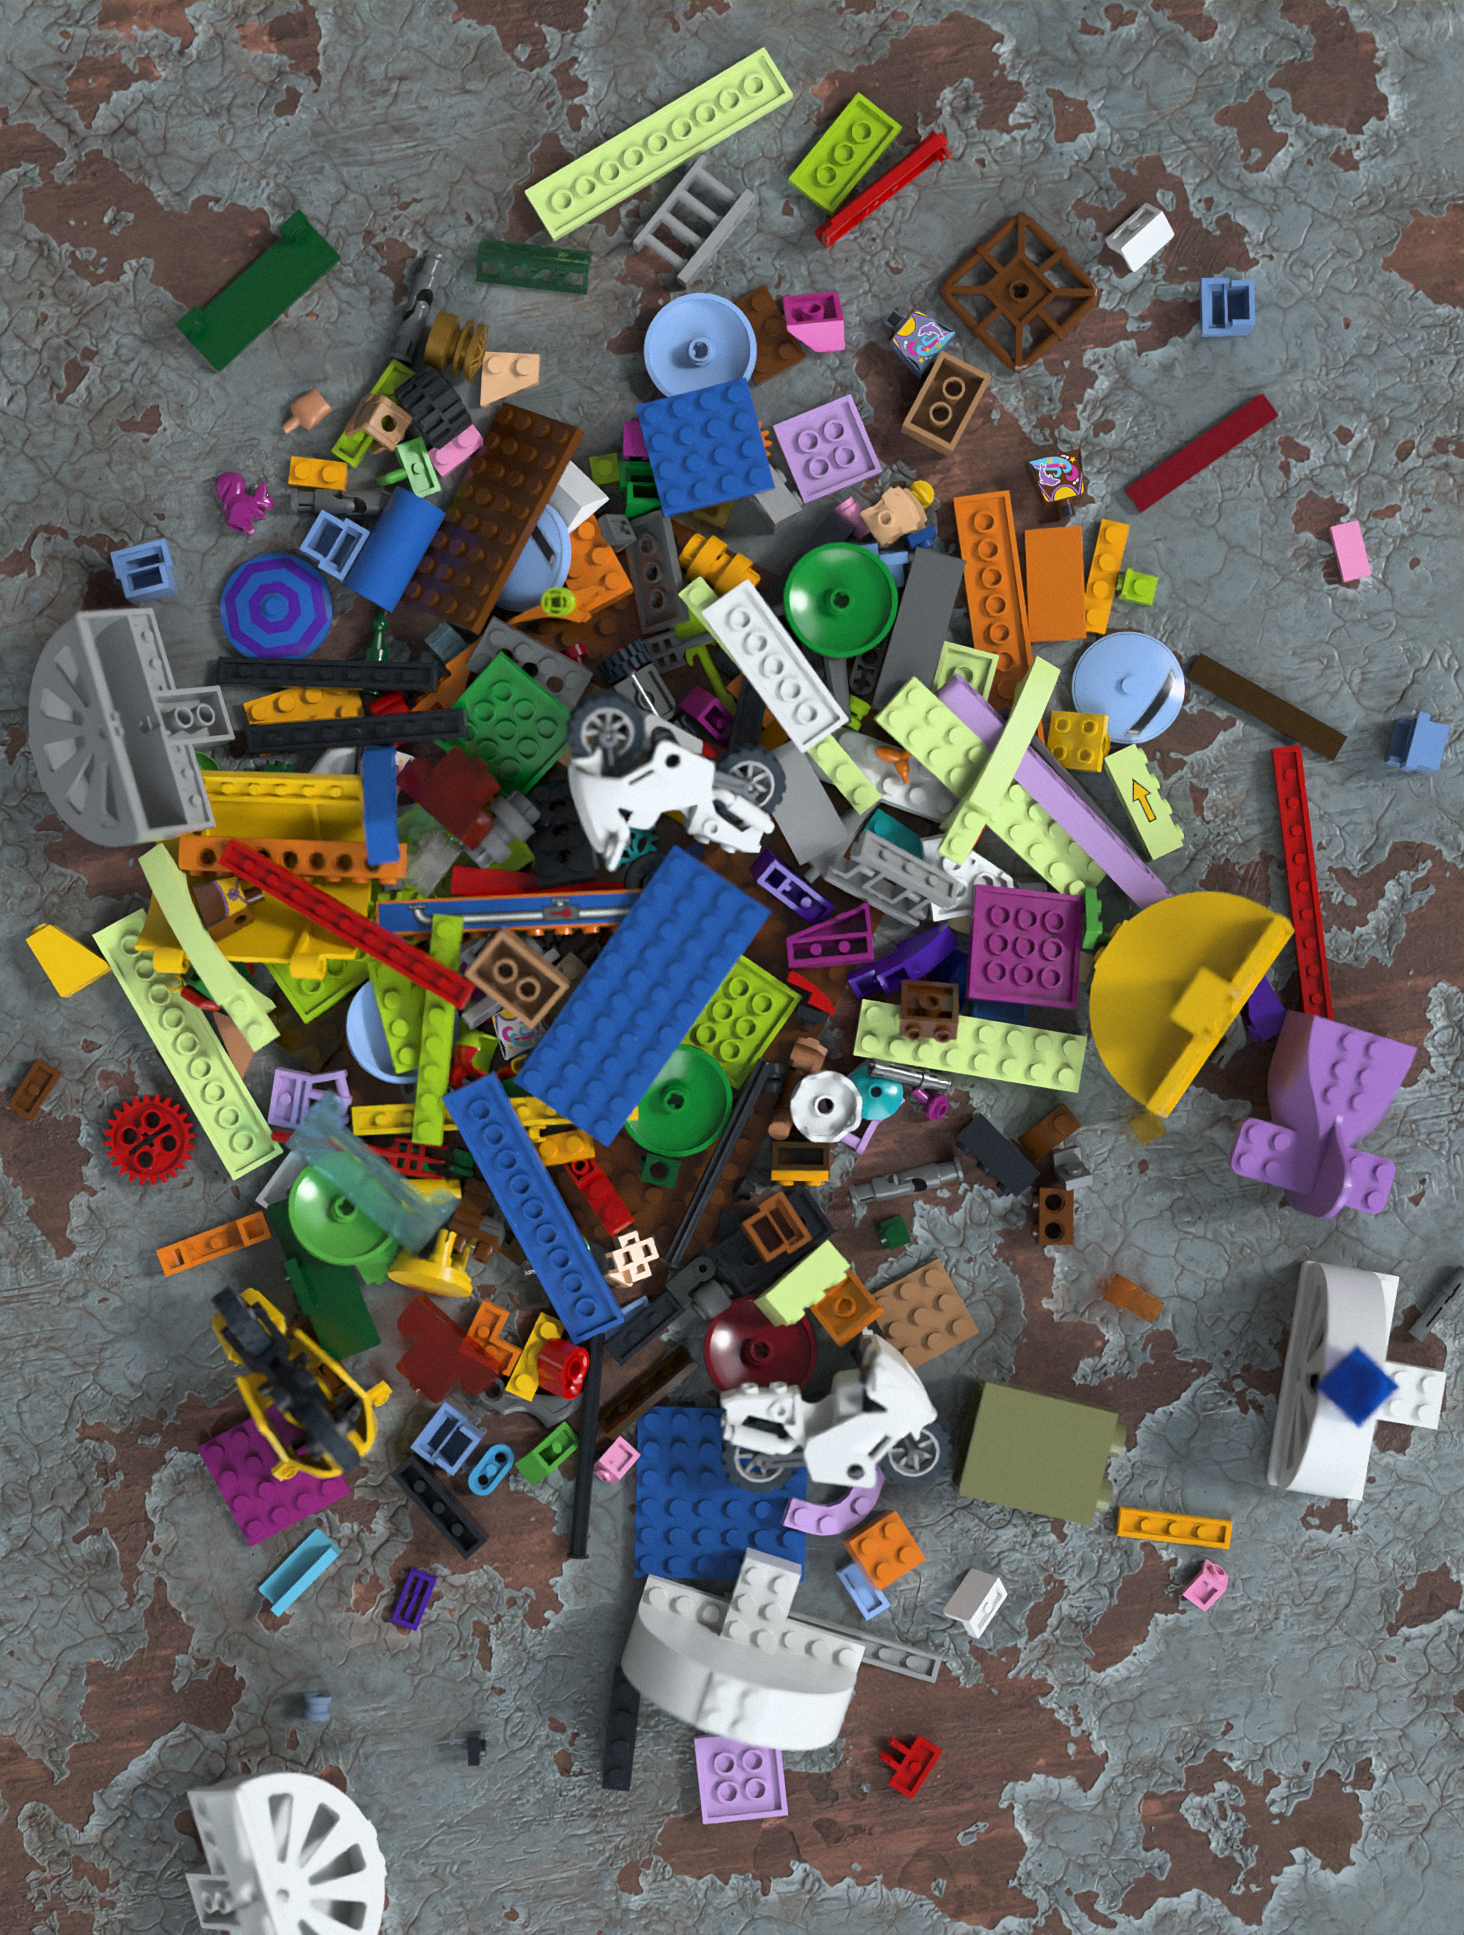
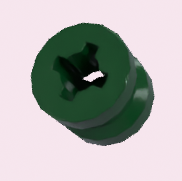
(461, 1162)

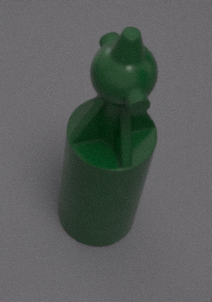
(376, 648)

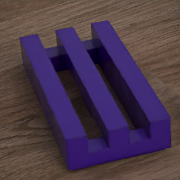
(423, 1575)

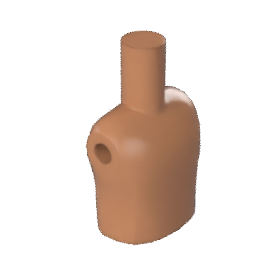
(307, 411)

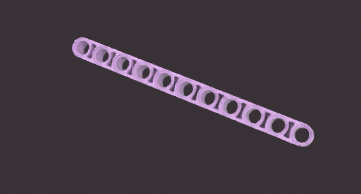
(1057, 798)

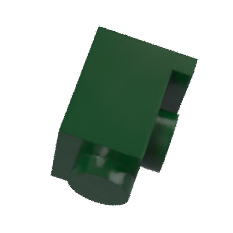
(892, 1232)

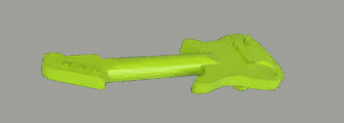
(692, 628)

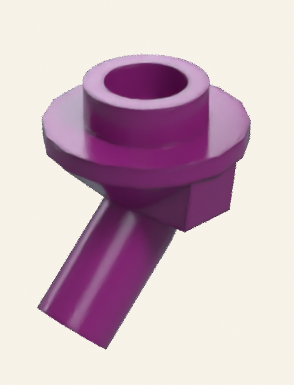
(934, 1106)

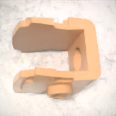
(894, 516)

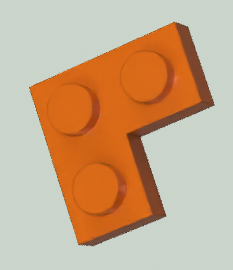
(486, 1331)

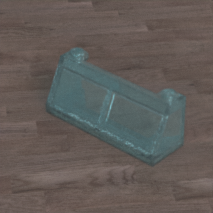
(368, 1178)

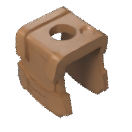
(369, 418)

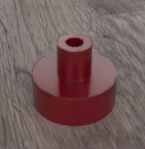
(576, 652)

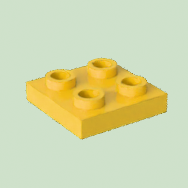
(1079, 740)

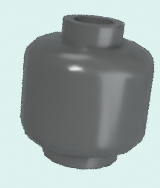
(711, 1299)

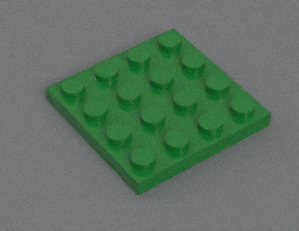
(511, 725)

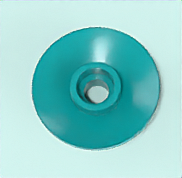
(877, 1107)

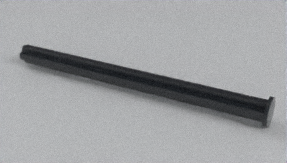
(717, 1163)
(587, 1448)

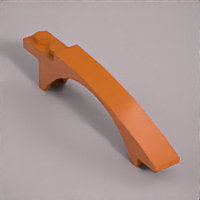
(453, 685)

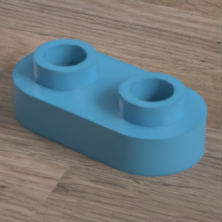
(491, 1468)

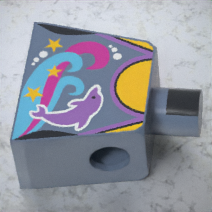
(918, 340)

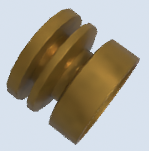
(460, 347)

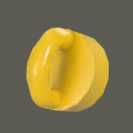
(923, 492)

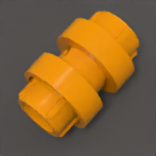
(710, 561)

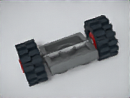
(642, 687)

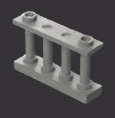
(721, 225)
(476, 1011)

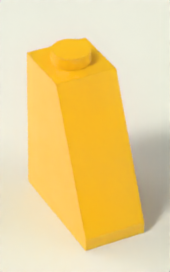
(66, 959)

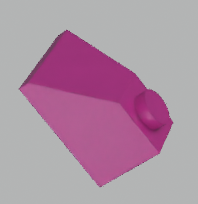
(816, 320)

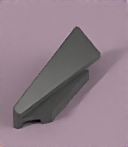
(833, 676)

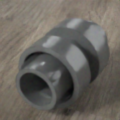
(511, 819)

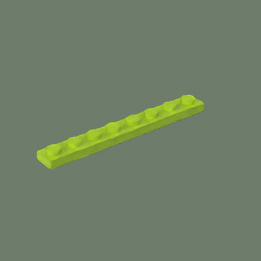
(437, 1037)

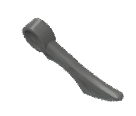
(547, 1407)

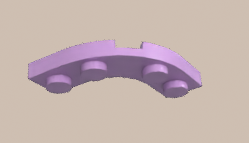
(835, 1516)

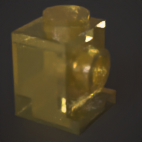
(720, 519)

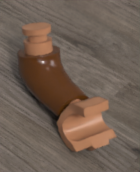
(804, 1059)

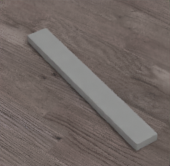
(878, 1649)

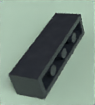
(440, 1505)
(621, 1734)

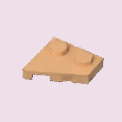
(507, 374)

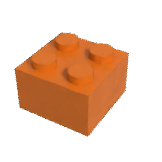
(883, 1550)

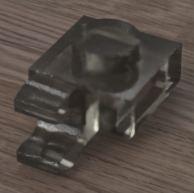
(531, 1291)

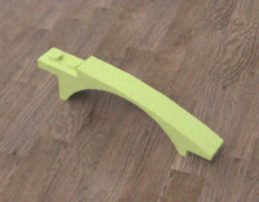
(983, 797)
(241, 1000)

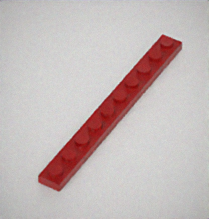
(1302, 881)
(347, 923)

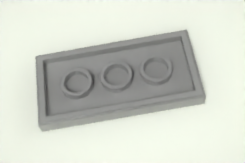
(806, 810)

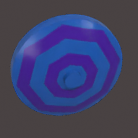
(276, 608)

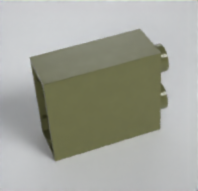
(1037, 1451)

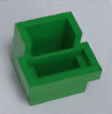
(638, 489)

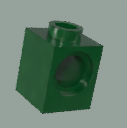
(672, 1166)

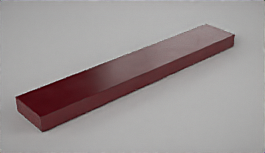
(1201, 453)

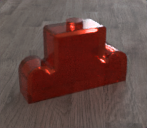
(453, 793)
(443, 1354)

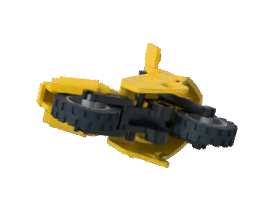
(286, 1376)

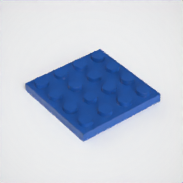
(705, 447)

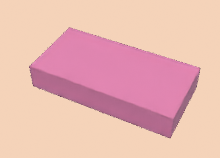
(1350, 551)

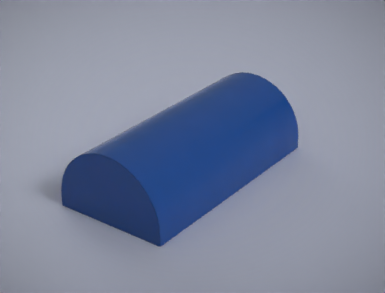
(394, 549)

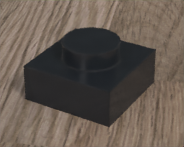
(809, 1016)
(476, 1748)

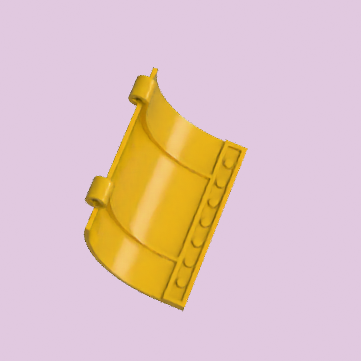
(273, 808)

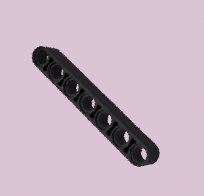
(832, 530)

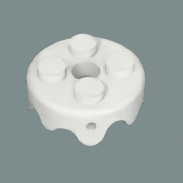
(836, 1123)

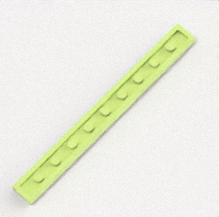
(826, 752)

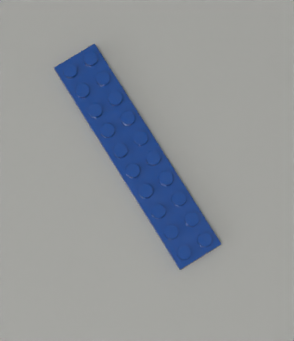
(533, 1207)

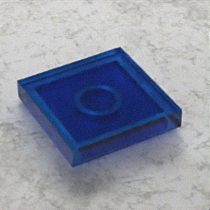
(1357, 1386)

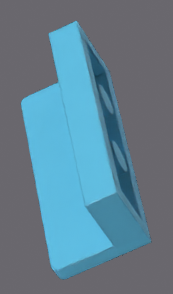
(299, 1570)

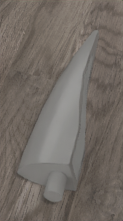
(852, 822)

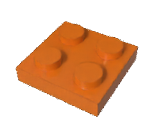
(846, 1309)

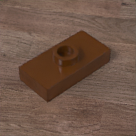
(35, 1089)

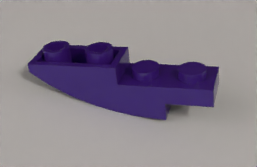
(911, 961)

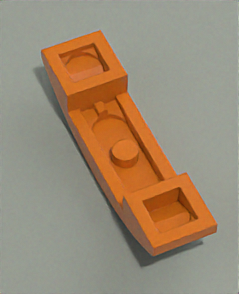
(214, 1243)

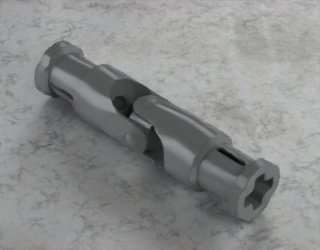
(414, 321)
(339, 502)
(900, 1184)

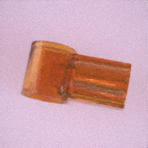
(1128, 1296)

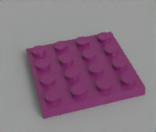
(1024, 946)
(258, 1500)

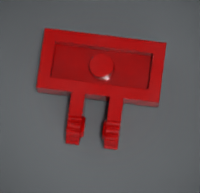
(914, 1765)

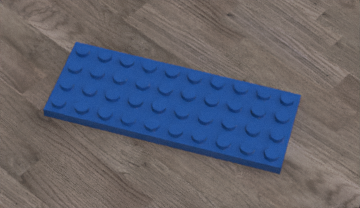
(642, 995)

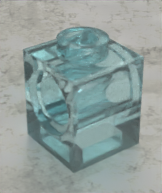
(445, 641)

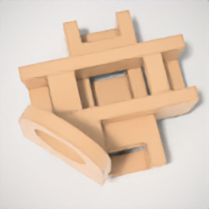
(624, 1272)

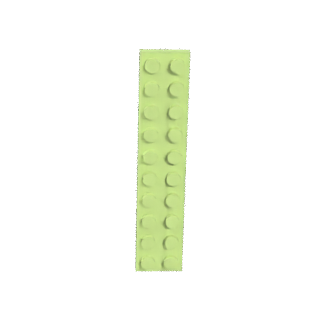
(659, 144)
(956, 760)
(190, 1051)

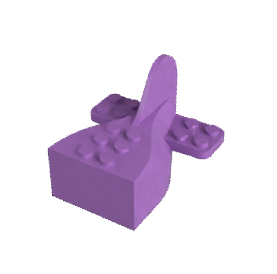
(1324, 1097)

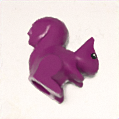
(238, 507)

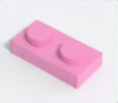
(456, 451)

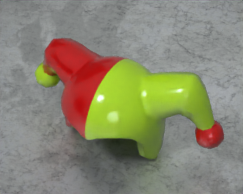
(471, 1054)

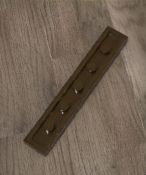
(1266, 707)

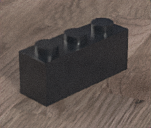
(996, 1156)

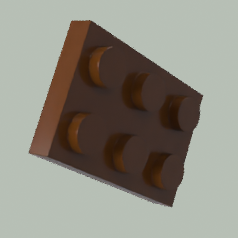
(775, 345)

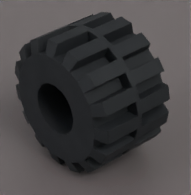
(433, 406)

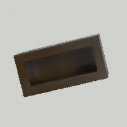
(799, 1155)

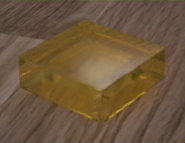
(1147, 1127)

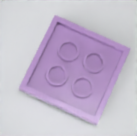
(827, 449)
(739, 1780)

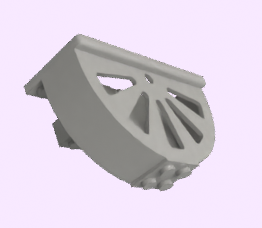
(118, 734)

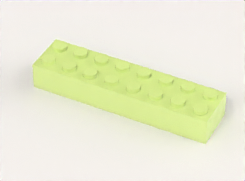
(979, 1050)

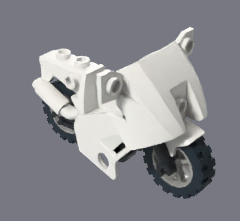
(642, 777)
(863, 1412)

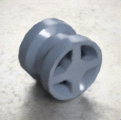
(316, 1706)

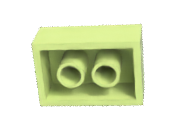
(802, 1284)

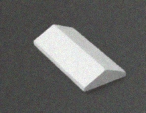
(576, 497)

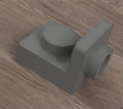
(616, 531)
(1070, 1169)

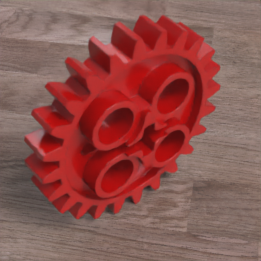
(164, 1160)

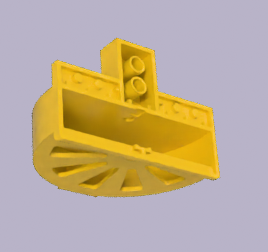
(1176, 986)

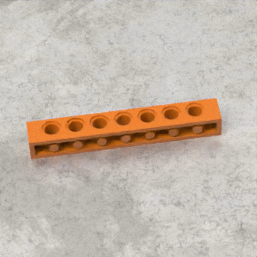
(194, 851)

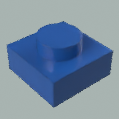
(922, 539)

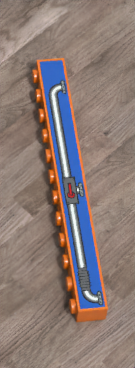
(516, 912)

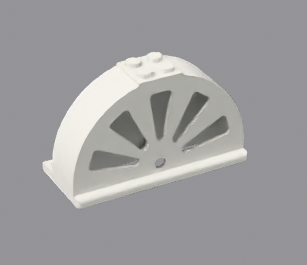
(1335, 1454)
(741, 1660)
(285, 1858)

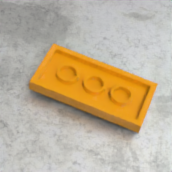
(303, 705)

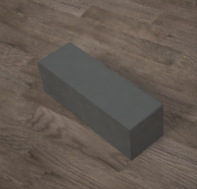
(920, 623)

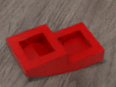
(817, 998)

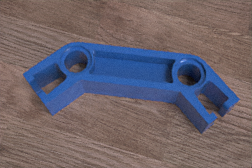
(380, 804)

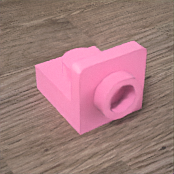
(616, 1461)
(1206, 1585)

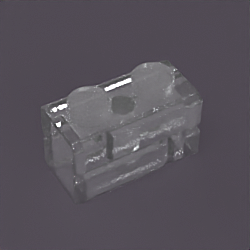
(432, 861)

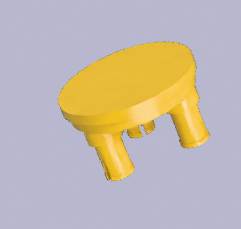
(436, 1274)

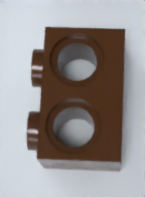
(1062, 1215)

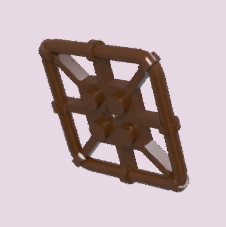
(1038, 292)

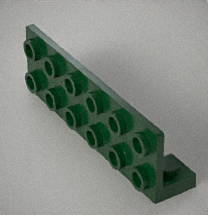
(260, 293)

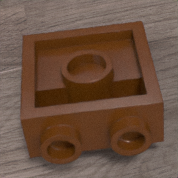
(929, 1010)

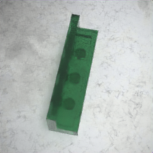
(536, 257)

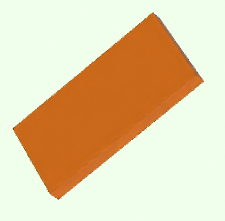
(1055, 584)

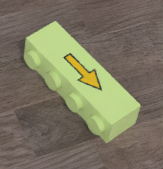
(1142, 802)

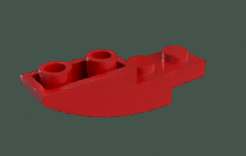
(599, 1193)

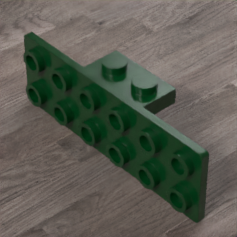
(326, 1294)

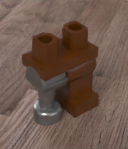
(474, 1226)

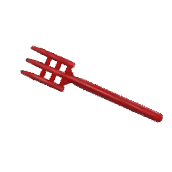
(393, 1154)

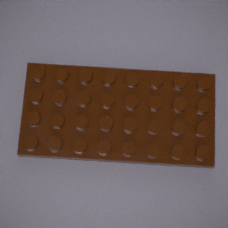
(492, 516)

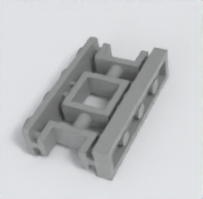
(916, 880)

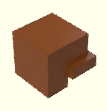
(775, 1228)

